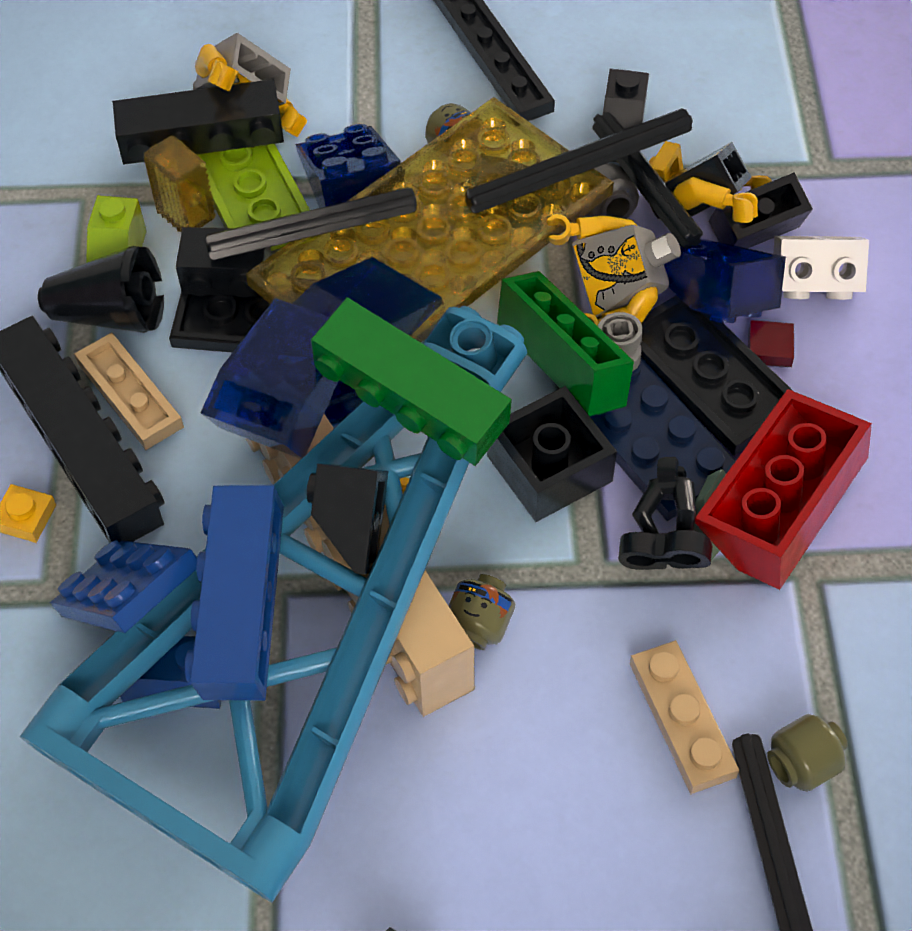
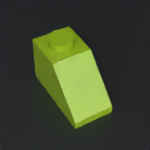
(114, 226)

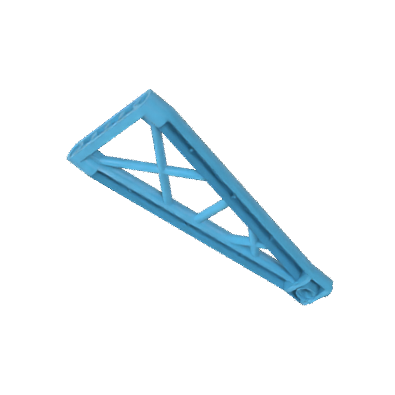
(281, 833)

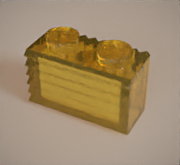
(179, 184)

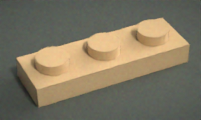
(129, 391)
(684, 717)

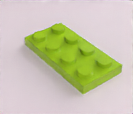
(252, 186)

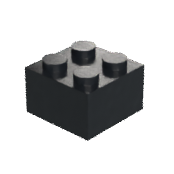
(552, 454)

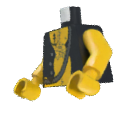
(714, 183)

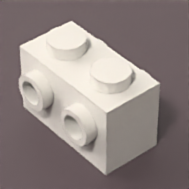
(820, 265)

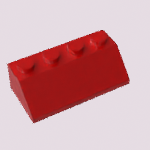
(784, 486)

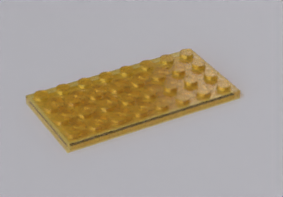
(443, 241)

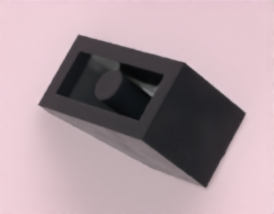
(626, 96)
(349, 510)

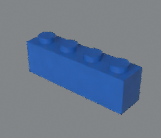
(236, 593)

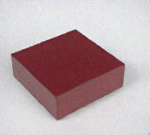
(772, 342)

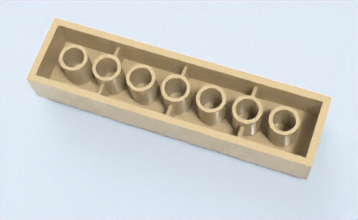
(432, 648)

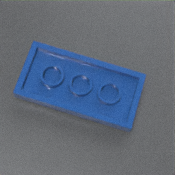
(124, 584)

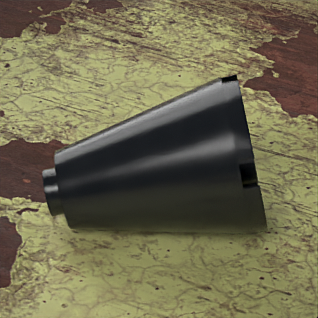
(107, 292)

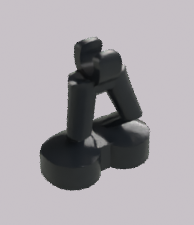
(677, 548)

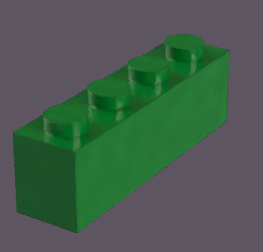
(566, 343)
(410, 382)

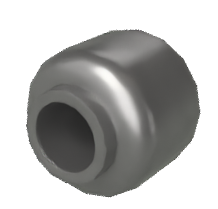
(624, 196)

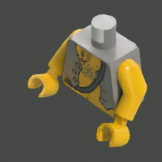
(240, 62)
(618, 263)

